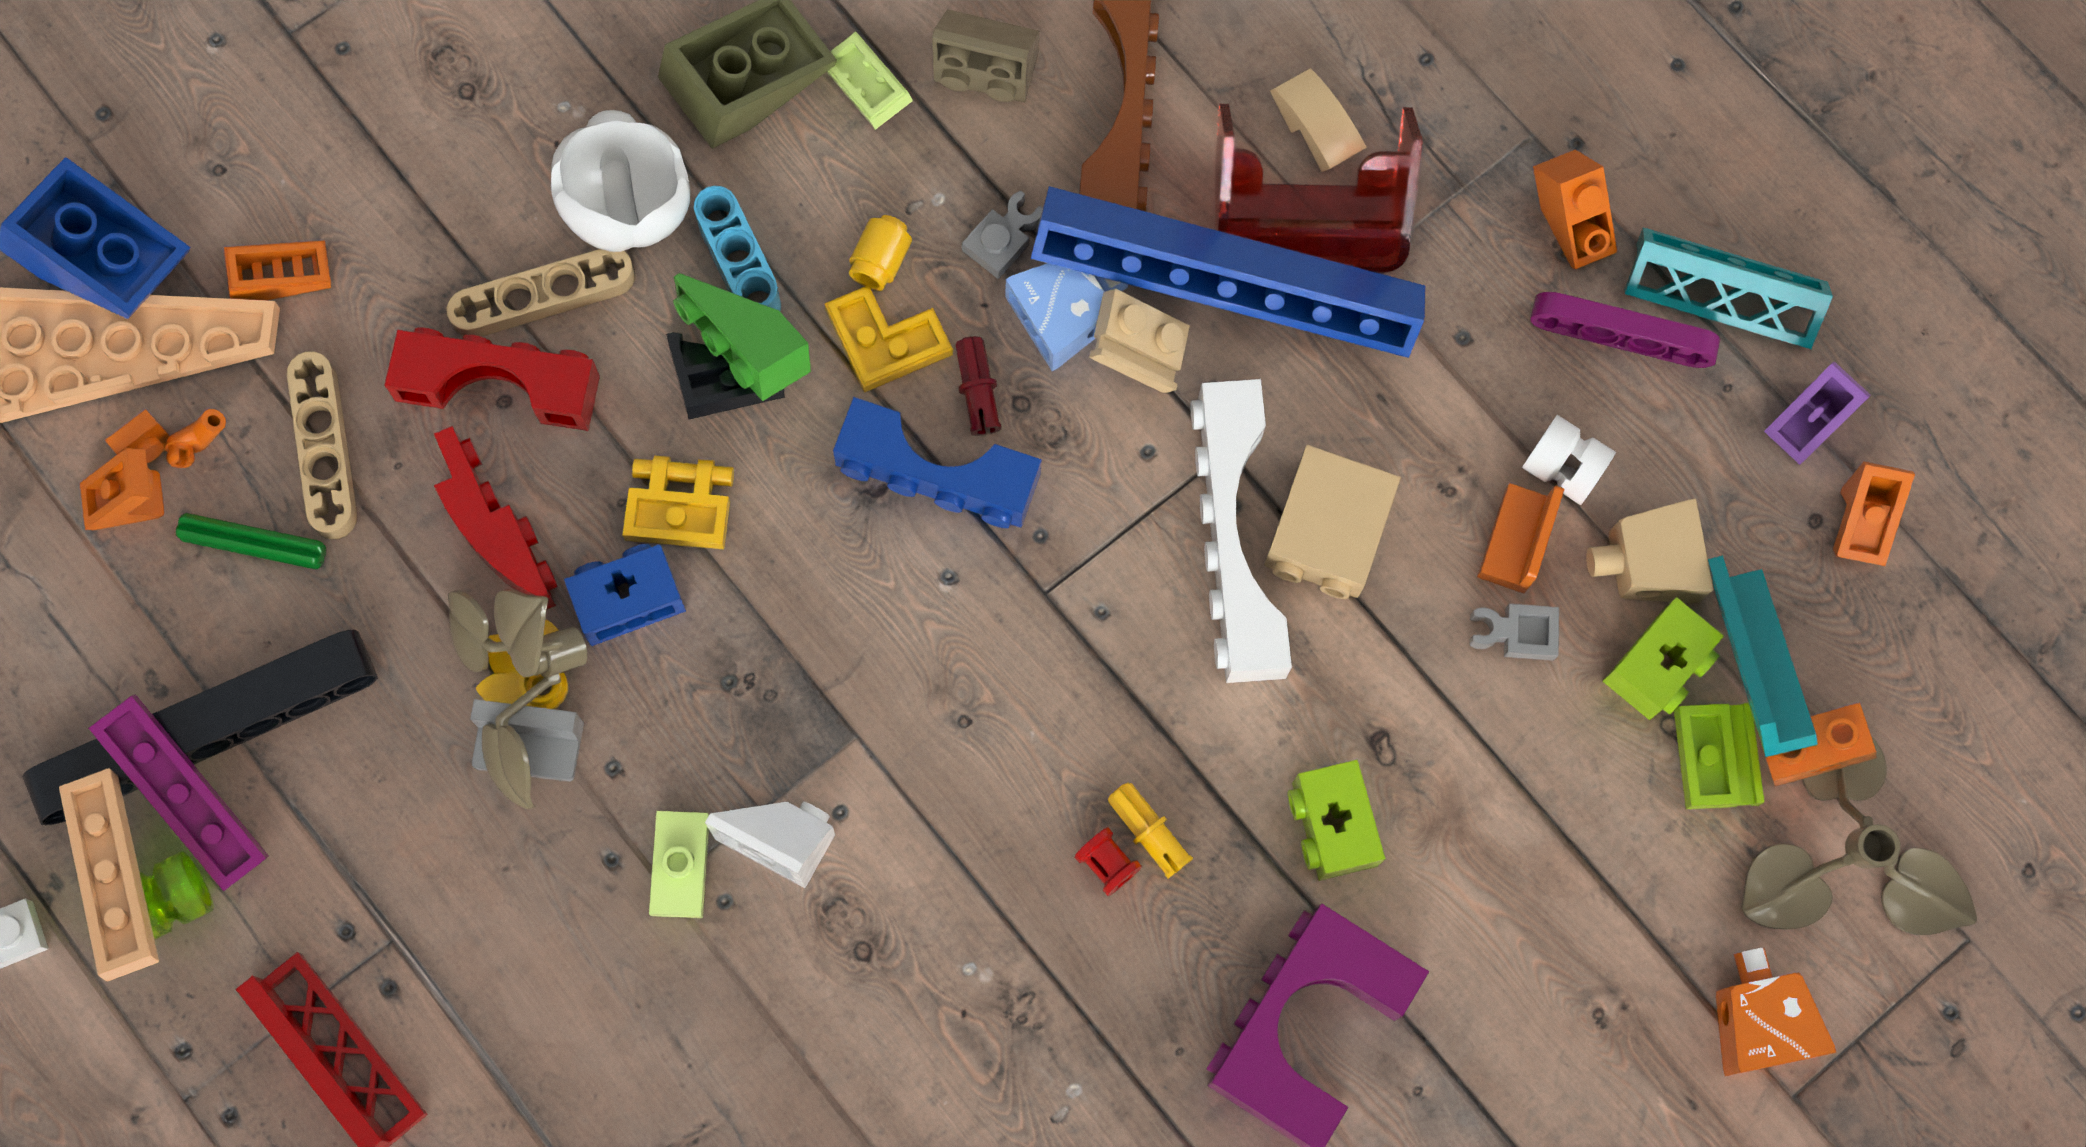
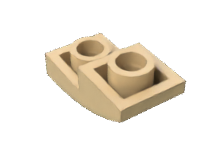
(1317, 113)

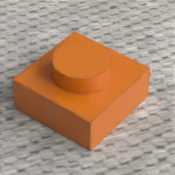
(140, 433)

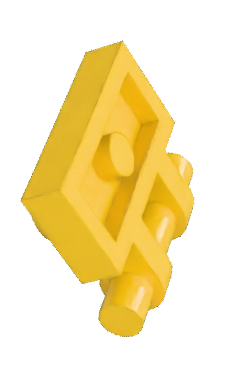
(674, 516)

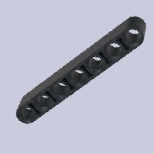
(224, 714)

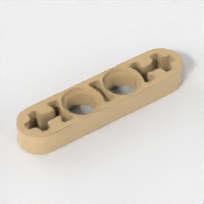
(543, 300)
(318, 445)

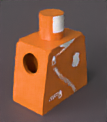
(1768, 1018)

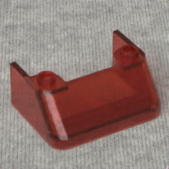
(1341, 223)

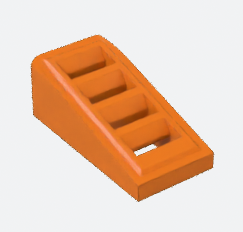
(256, 256)

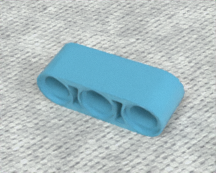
(733, 235)

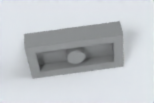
(548, 735)

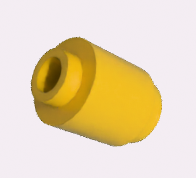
(879, 252)

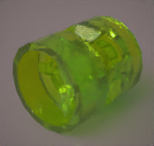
(175, 893)

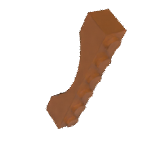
(1115, 166)

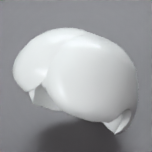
(619, 182)

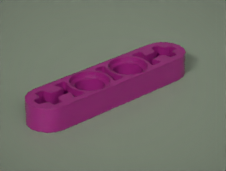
(1625, 329)

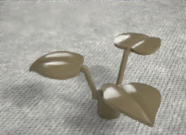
(521, 630)
(1919, 899)

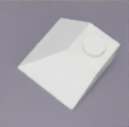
(777, 836)

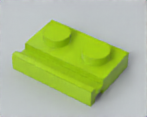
(1718, 756)

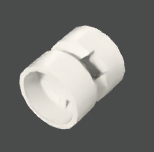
(1553, 450)

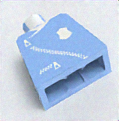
(1058, 308)

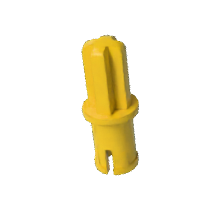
(1149, 829)

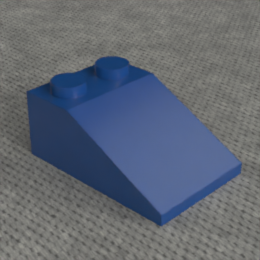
(90, 241)

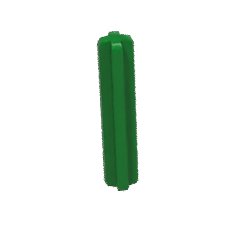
(251, 541)

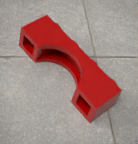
(433, 368)

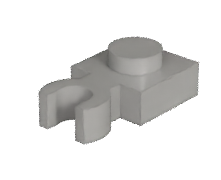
(1000, 239)
(1524, 630)

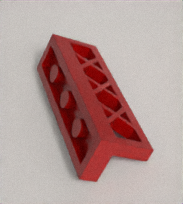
(316, 1067)

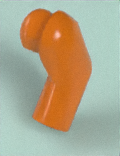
(193, 438)

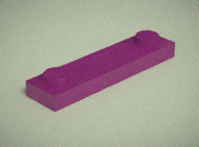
(178, 792)

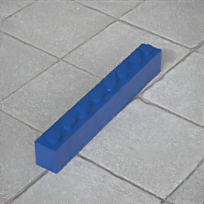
(1229, 272)

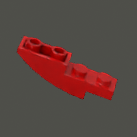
(493, 534)

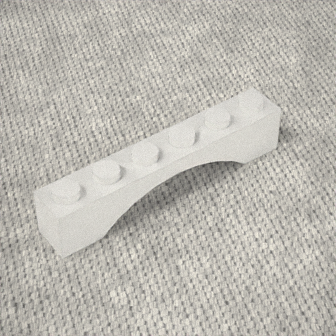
(1252, 628)

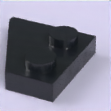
(707, 380)

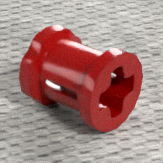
(1108, 861)

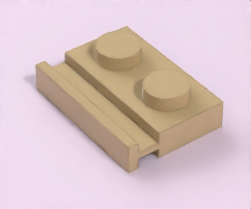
(1139, 340)

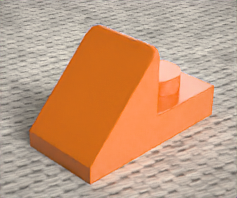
(122, 492)
(1872, 513)

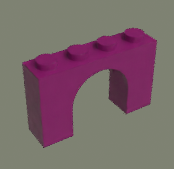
(1254, 1068)

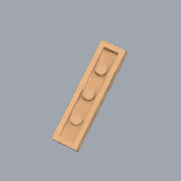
(108, 875)

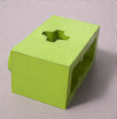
(1674, 633)
(1344, 793)

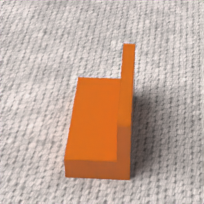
(1520, 537)

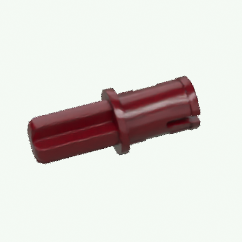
(977, 385)

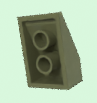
(743, 67)

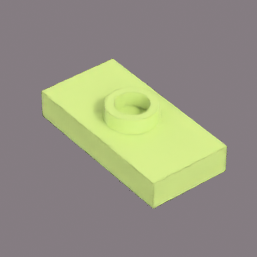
(867, 81)
(679, 864)

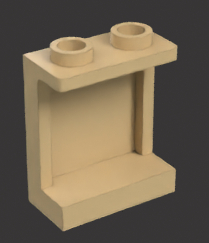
(1332, 523)

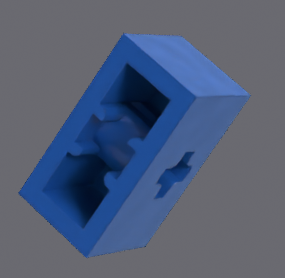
(597, 597)

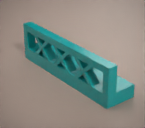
(1731, 270)
(1763, 660)

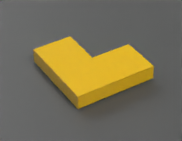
(883, 351)

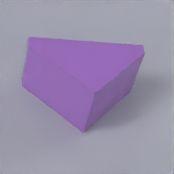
(1817, 412)

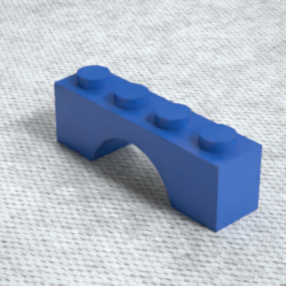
(994, 485)

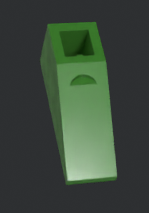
(752, 337)

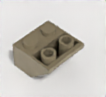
(984, 56)

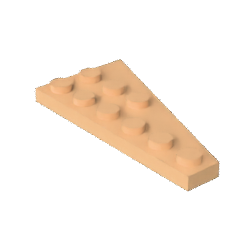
(73, 351)

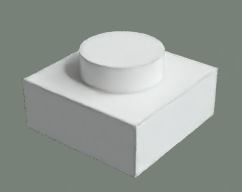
(20, 932)

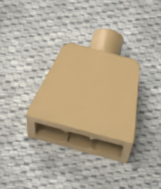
(1656, 555)

